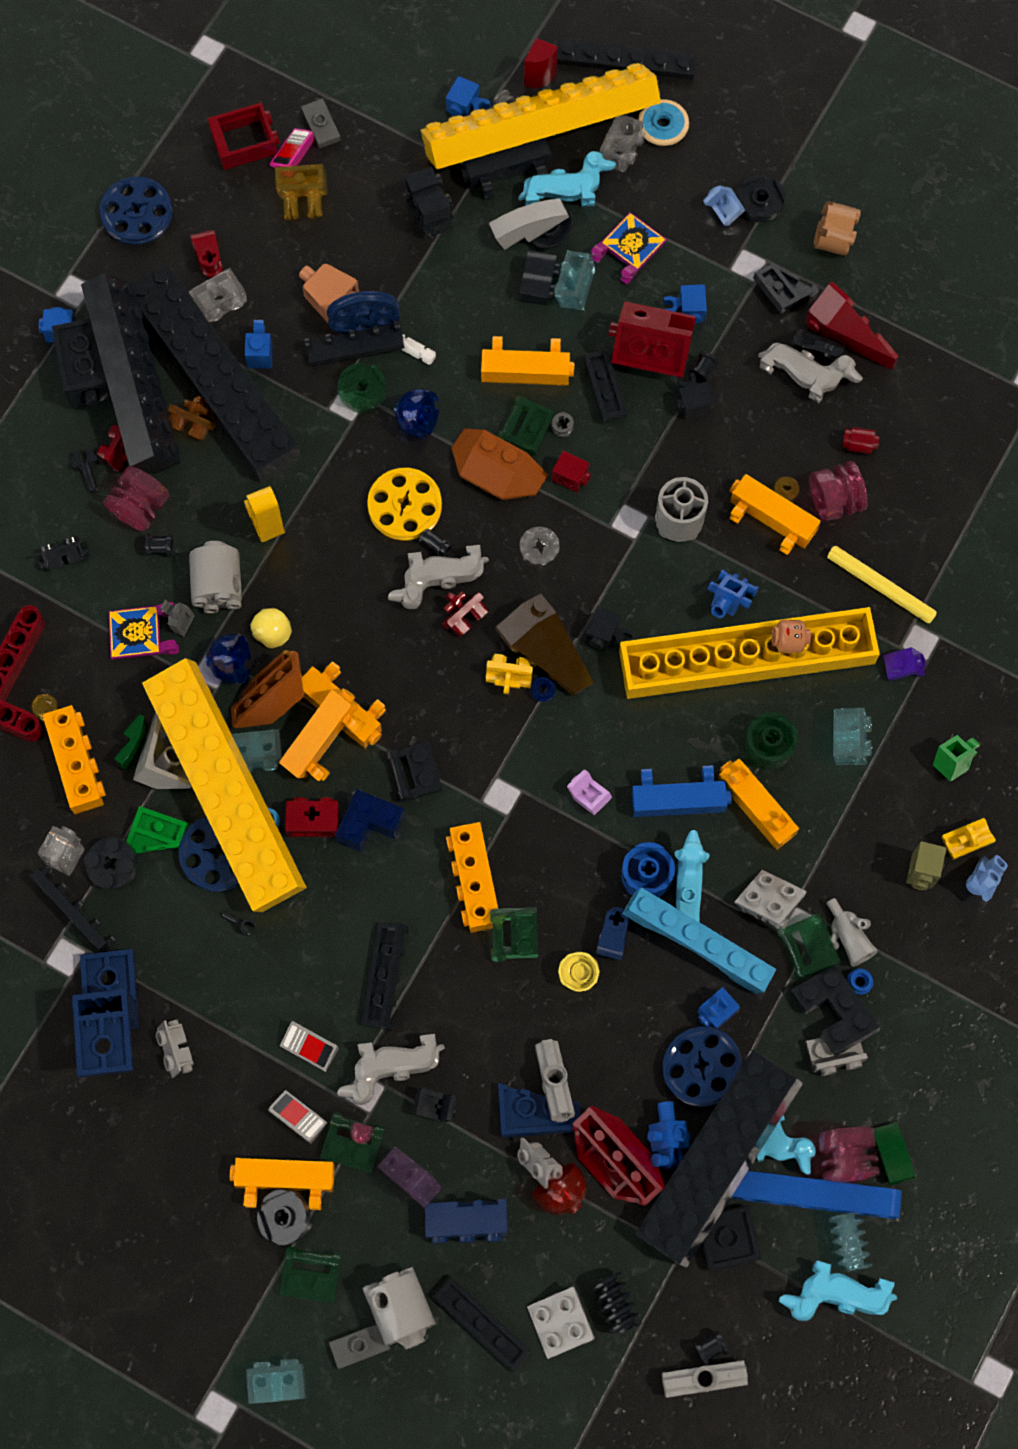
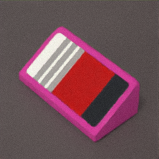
(293, 148)

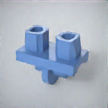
(986, 877)

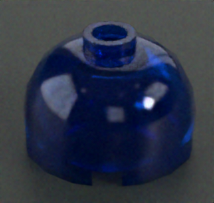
(417, 412)
(228, 658)

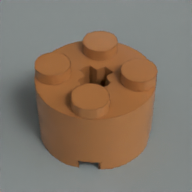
(836, 227)

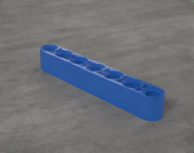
(819, 1195)

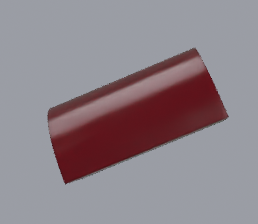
(540, 64)

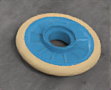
(664, 135)

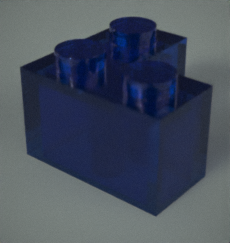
(368, 813)

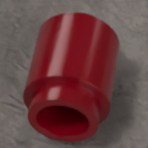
(860, 440)

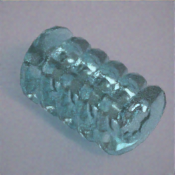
(850, 1242)

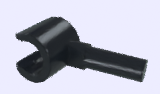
(238, 922)

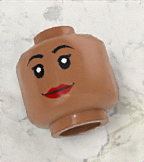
(791, 636)

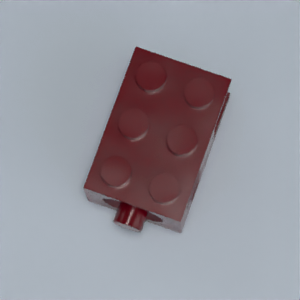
(652, 339)

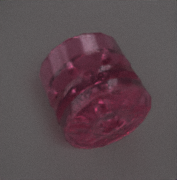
(838, 491)
(137, 498)
(848, 1154)

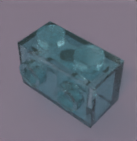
(575, 280)
(850, 736)
(260, 749)
(276, 1383)

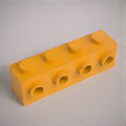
(74, 760)
(474, 875)

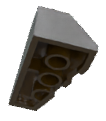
(541, 637)

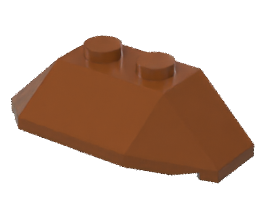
(496, 465)
(270, 692)

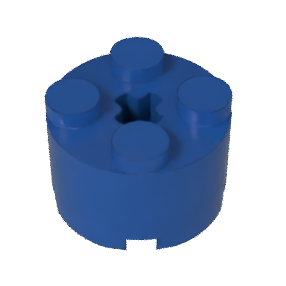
(660, 865)

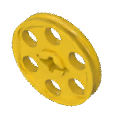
(398, 494)

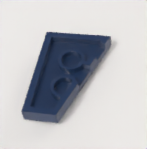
(529, 1114)

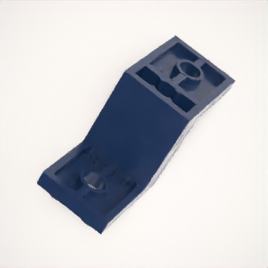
(105, 1013)

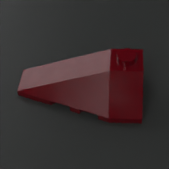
(838, 321)

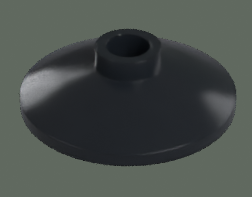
(555, 235)

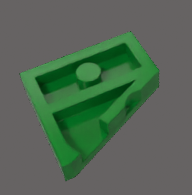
(155, 831)

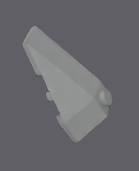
(158, 761)

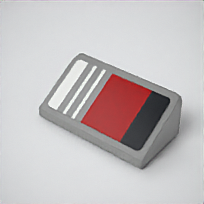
(309, 1046)
(297, 1116)

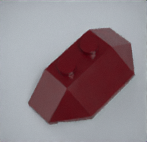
(616, 1157)

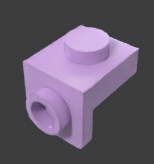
(588, 792)

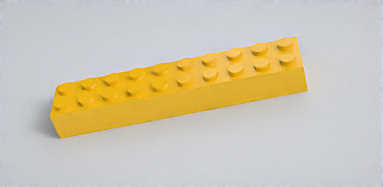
(540, 115)
(745, 654)
(224, 785)

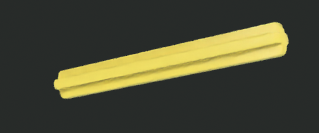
(882, 584)

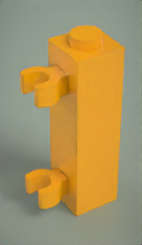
(526, 366)
(773, 511)
(318, 686)
(319, 734)
(758, 803)
(282, 1175)

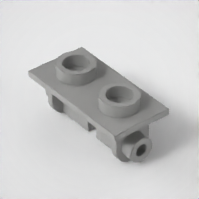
(169, 1038)
(538, 1162)

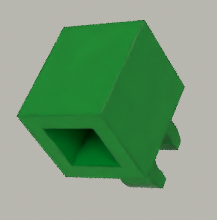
(955, 757)

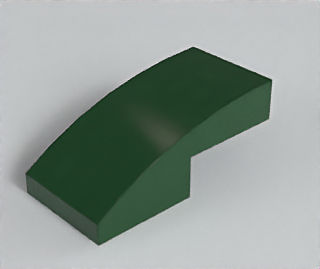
(135, 735)
(893, 1154)

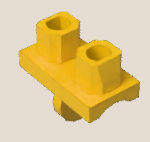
(509, 674)
(968, 838)

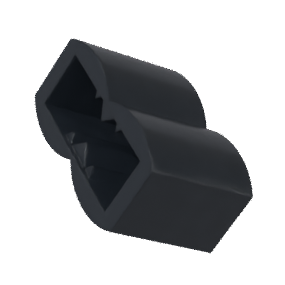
(538, 277)

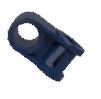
(612, 937)

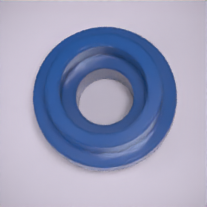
(865, 976)

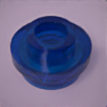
(543, 682)

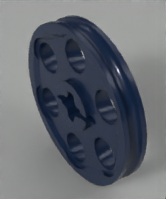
(126, 214)
(362, 311)
(208, 862)
(692, 1060)

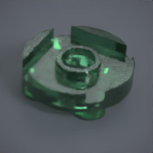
(359, 400)

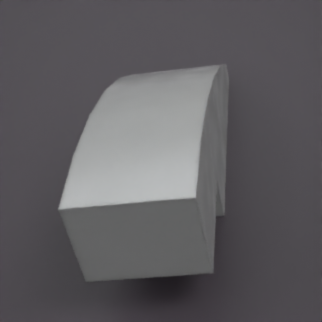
(528, 221)

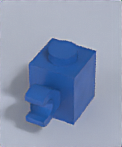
(464, 98)
(690, 301)
(258, 347)
(717, 1009)

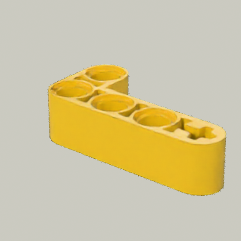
(264, 514)

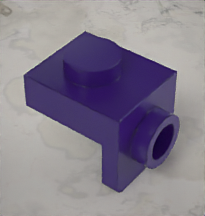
(904, 663)

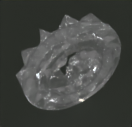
(546, 537)

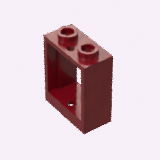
(237, 119)

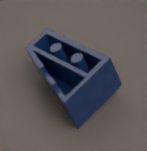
(466, 1221)

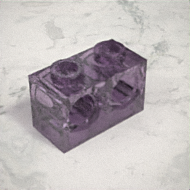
(409, 1177)

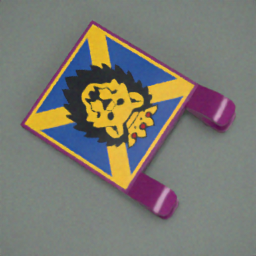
(631, 243)
(137, 633)

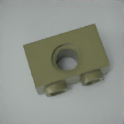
(926, 866)

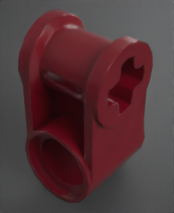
(208, 254)

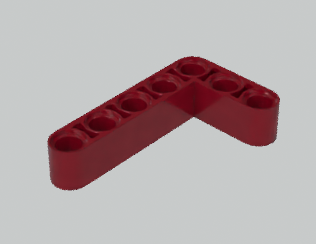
(9, 675)

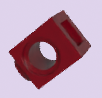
(571, 472)

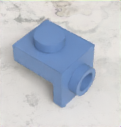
(724, 203)

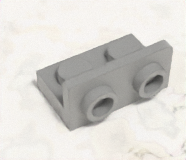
(825, 1062)

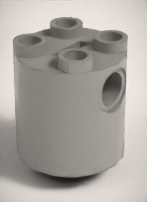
(681, 509)
(215, 577)
(400, 1309)

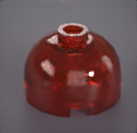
(563, 1193)

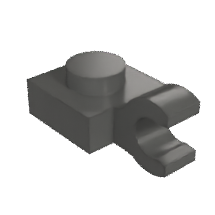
(179, 617)

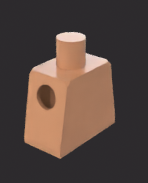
(326, 286)

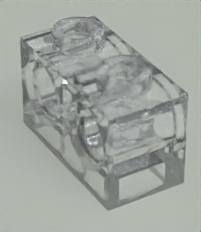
(619, 142)

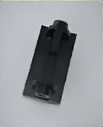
(53, 556)

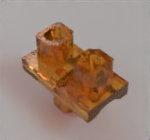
(200, 425)

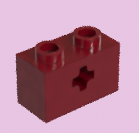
(324, 824)

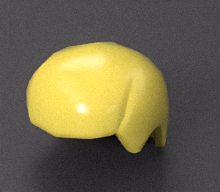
(271, 627)
(579, 971)

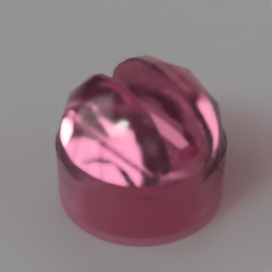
(361, 1133)

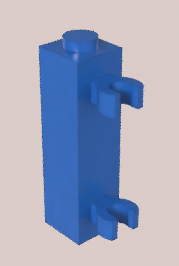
(680, 798)

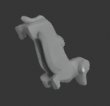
(807, 371)
(435, 572)
(389, 1062)

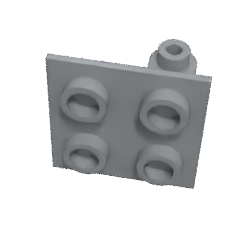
(770, 899)
(560, 1322)

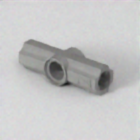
(557, 1094)
(723, 1376)

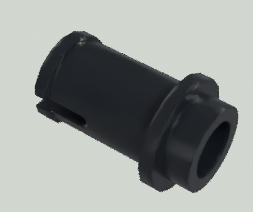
(435, 543)

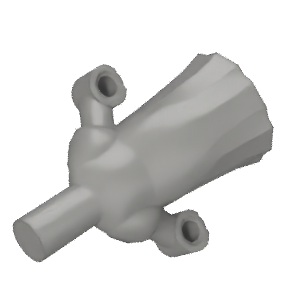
(849, 929)

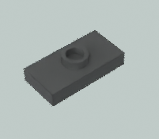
(320, 123)
(358, 1346)

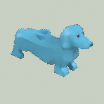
(568, 186)
(690, 875)
(783, 1148)
(838, 1290)

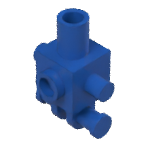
(730, 594)
(668, 1138)

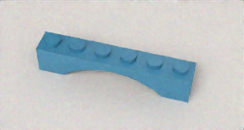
(672, 923)

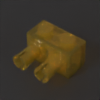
(299, 182)

